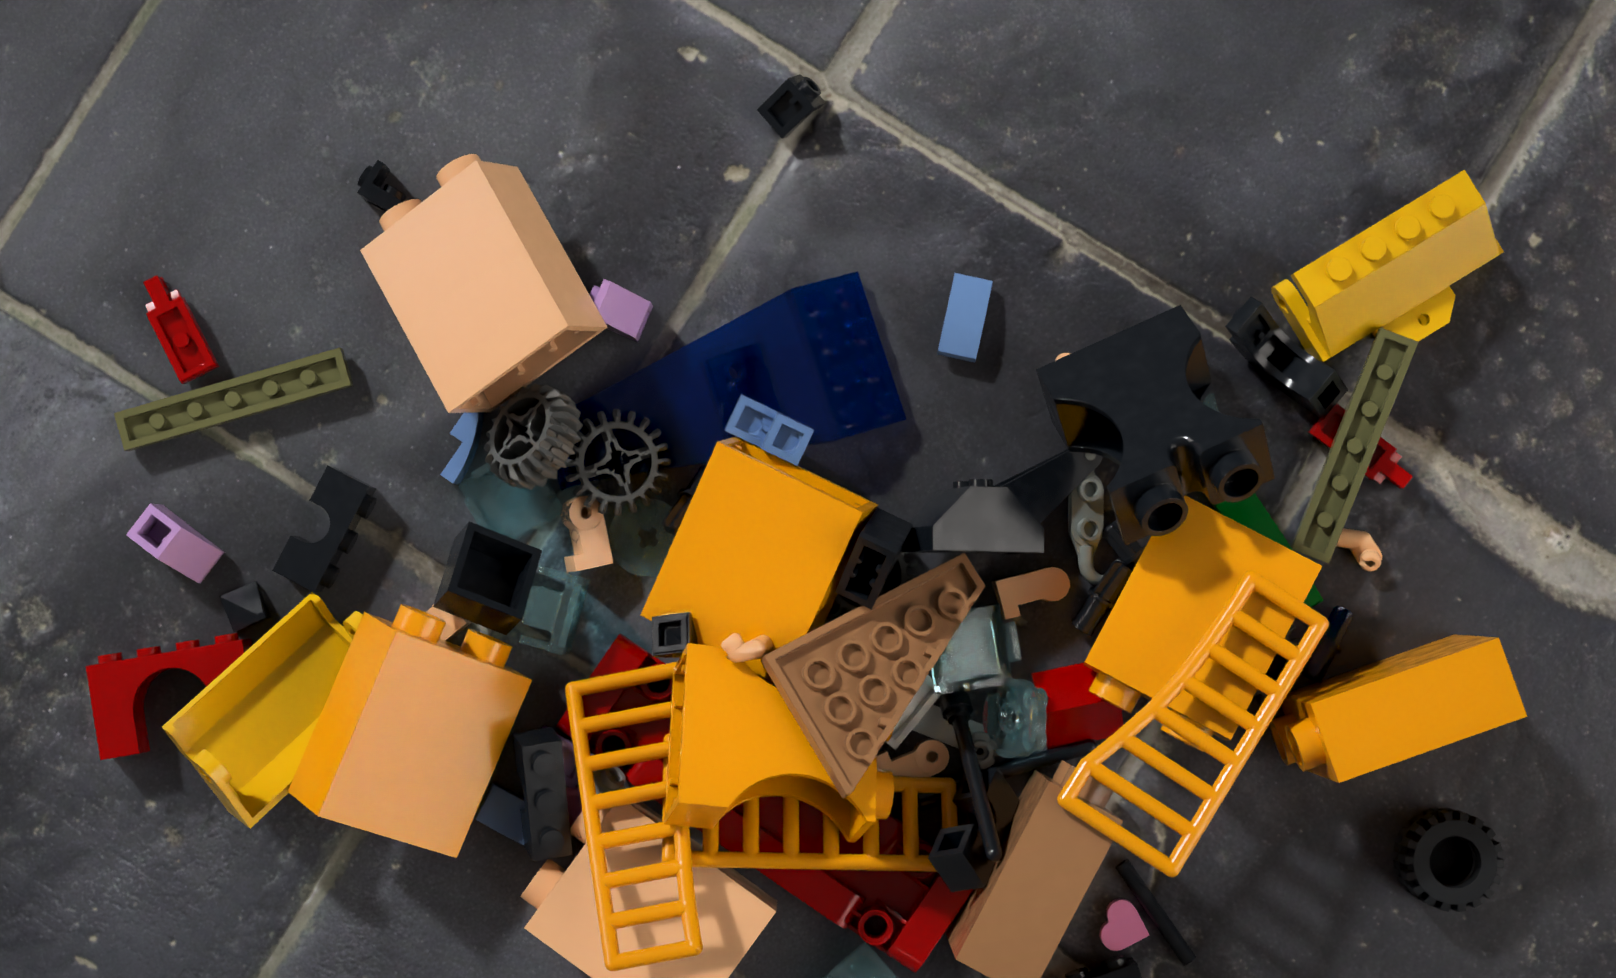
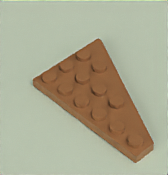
(865, 667)

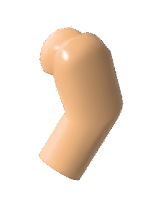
(1362, 547)
(751, 650)

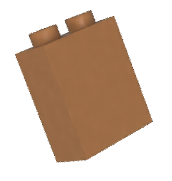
(1035, 885)

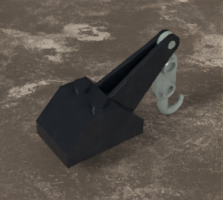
(1008, 515)

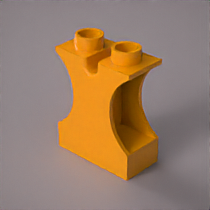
(742, 743)

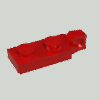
(178, 331)
(1383, 461)

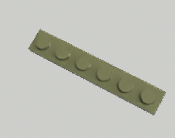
(233, 399)
(1354, 445)

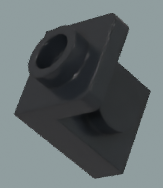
(791, 104)
(370, 190)

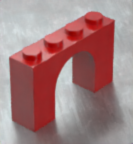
(120, 687)

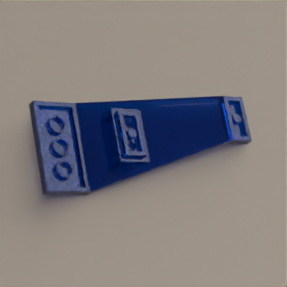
(799, 353)

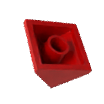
(1072, 709)

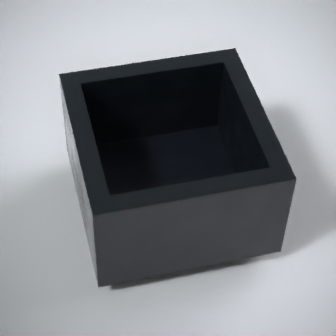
(487, 578)

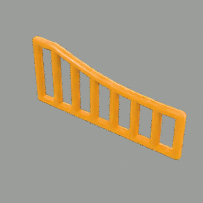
(1157, 710)
(599, 841)
(830, 858)

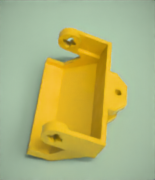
(1392, 272)
(261, 711)

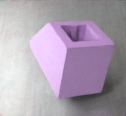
(621, 309)
(175, 542)

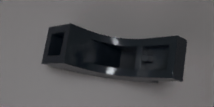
(1283, 361)

